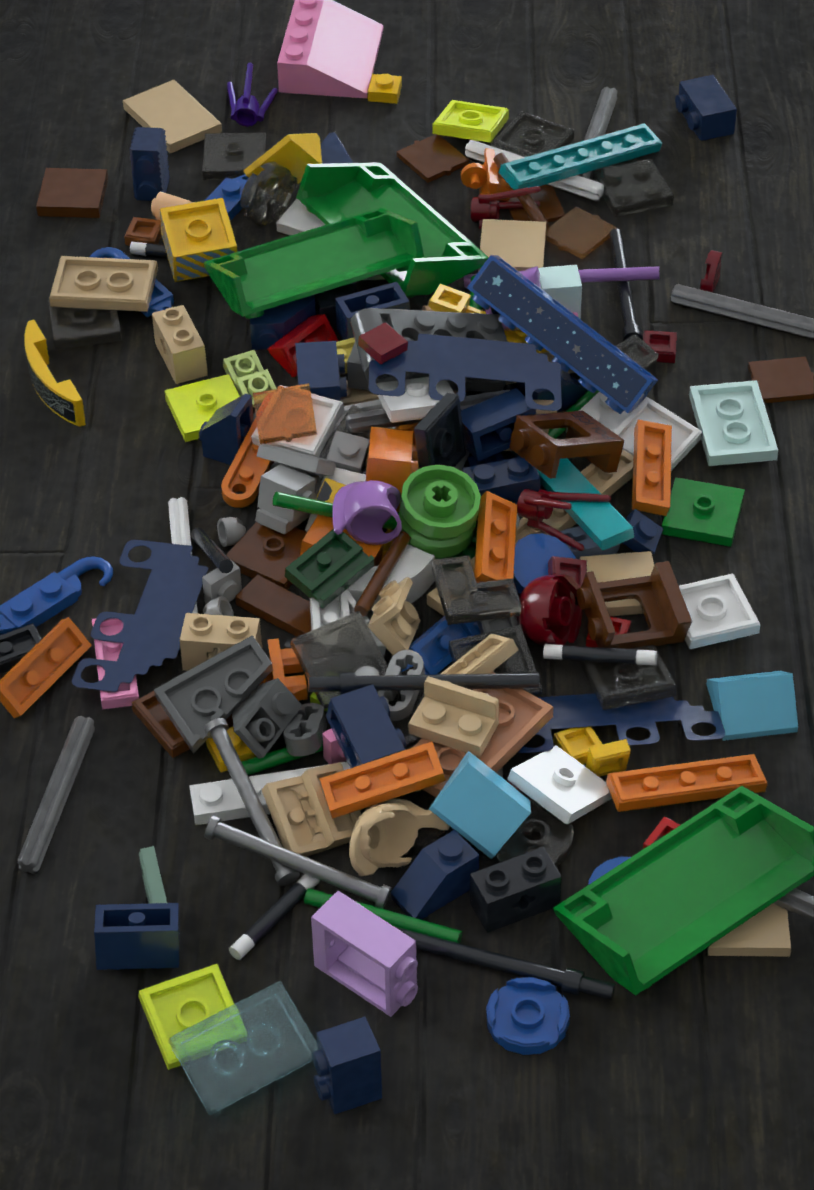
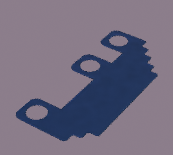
(473, 358)
(158, 619)
(586, 711)

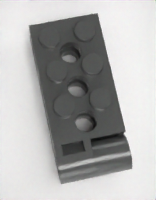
(415, 322)

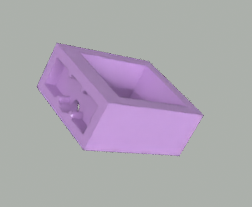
(365, 953)

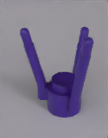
(246, 108)

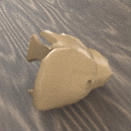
(387, 834)

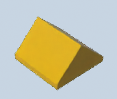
(292, 153)

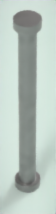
(217, 730)
(297, 862)

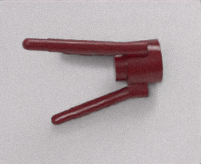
(489, 207)
(540, 505)

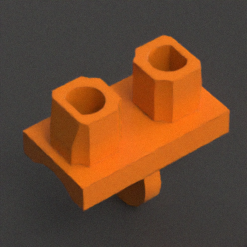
(485, 176)
(285, 662)

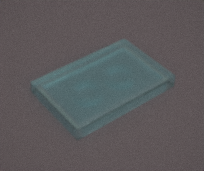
(244, 1047)

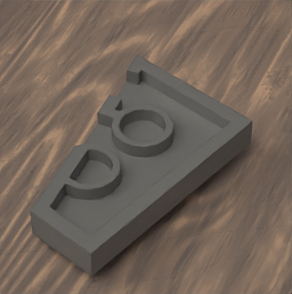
(213, 689)

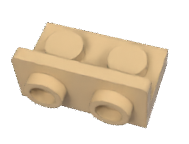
(393, 618)
(455, 716)

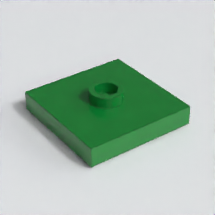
(703, 511)

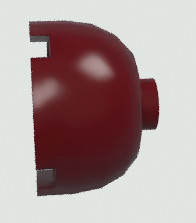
(550, 610)

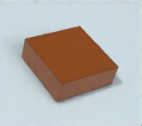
(143, 231)

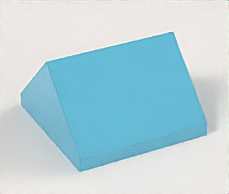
(755, 704)
(481, 805)

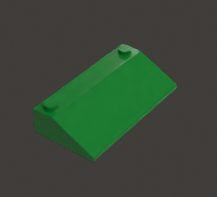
(352, 189)
(315, 261)
(690, 888)

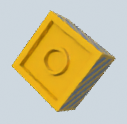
(195, 235)

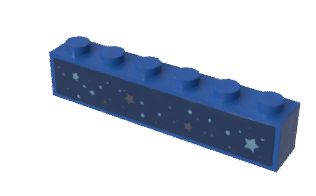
(562, 334)

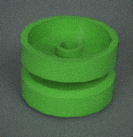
(439, 510)

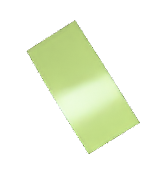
(248, 374)

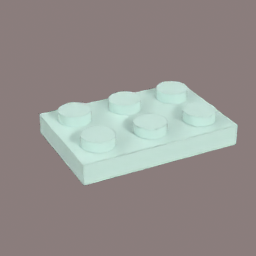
(733, 423)

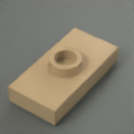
(484, 656)

